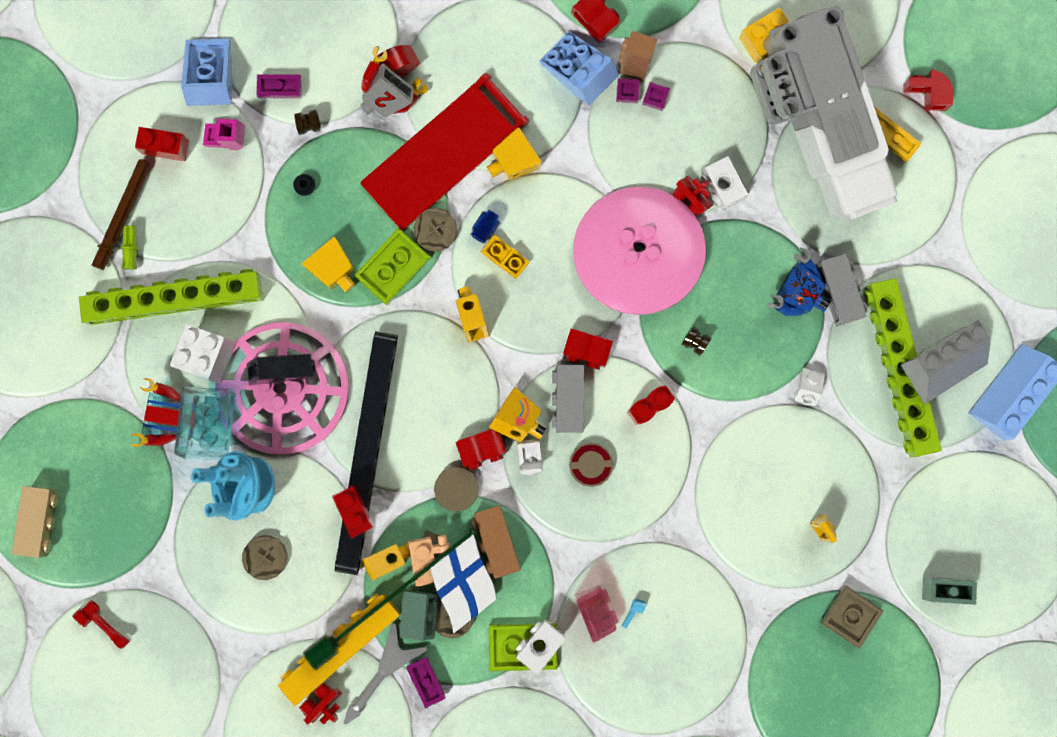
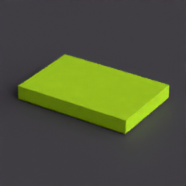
(392, 266)
(503, 644)

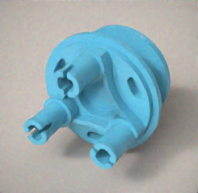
(237, 486)

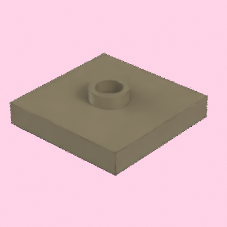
(851, 616)

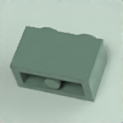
(949, 590)
(418, 615)

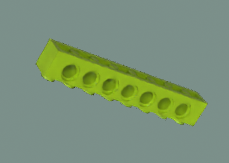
(92, 302)
(901, 334)

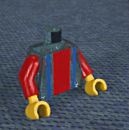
(160, 415)

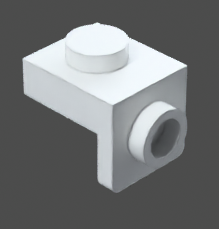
(810, 387)
(530, 457)

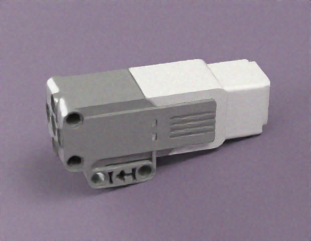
(824, 94)

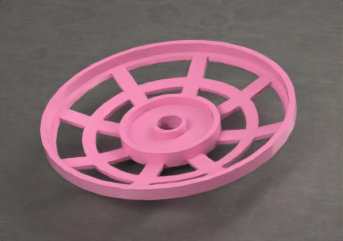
(294, 395)

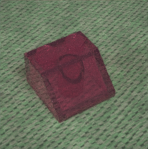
(596, 613)

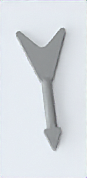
(392, 660)

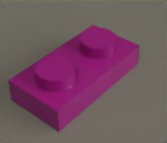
(279, 86)
(426, 682)

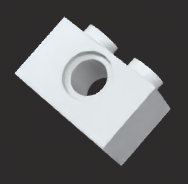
(724, 171)
(536, 659)

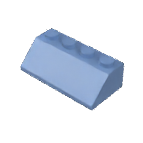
(1016, 392)

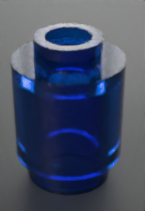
(485, 226)

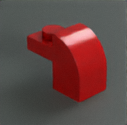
(400, 59)
(936, 90)

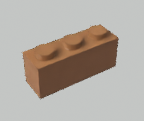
(636, 55)
(496, 542)

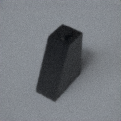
(280, 368)

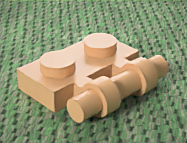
(423, 553)

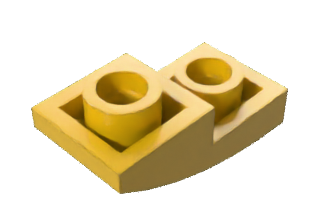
(504, 256)

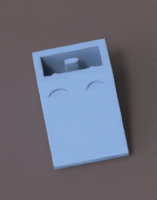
(580, 67)

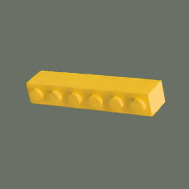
(305, 679)

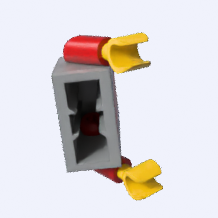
(386, 90)

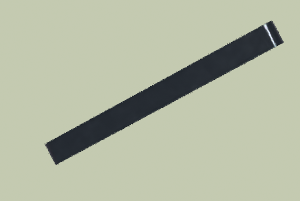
(368, 442)

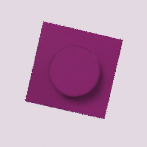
(627, 90)
(656, 96)

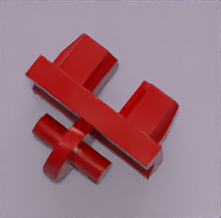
(695, 192)
(313, 711)

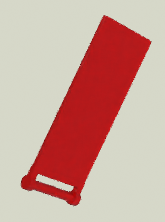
(442, 153)

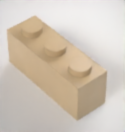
(35, 521)

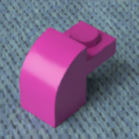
(225, 134)

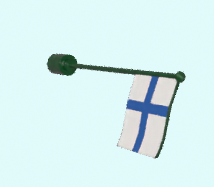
(459, 581)

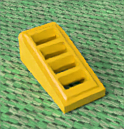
(824, 529)

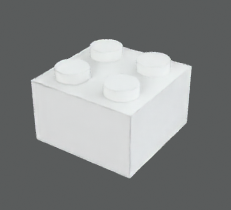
(202, 353)

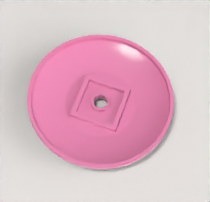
(632, 279)

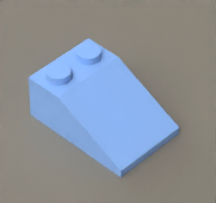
(207, 72)

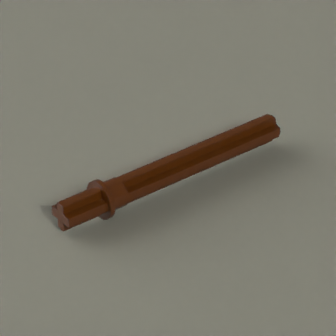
(121, 215)

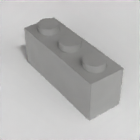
(842, 290)
(568, 399)

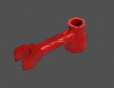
(90, 613)

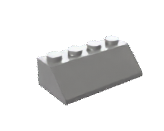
(948, 361)

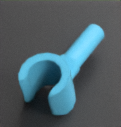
(636, 606)

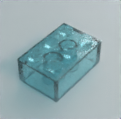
(204, 423)

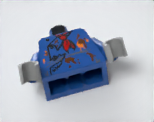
(801, 289)

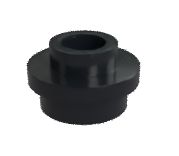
(307, 190)

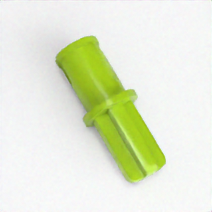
(129, 248)

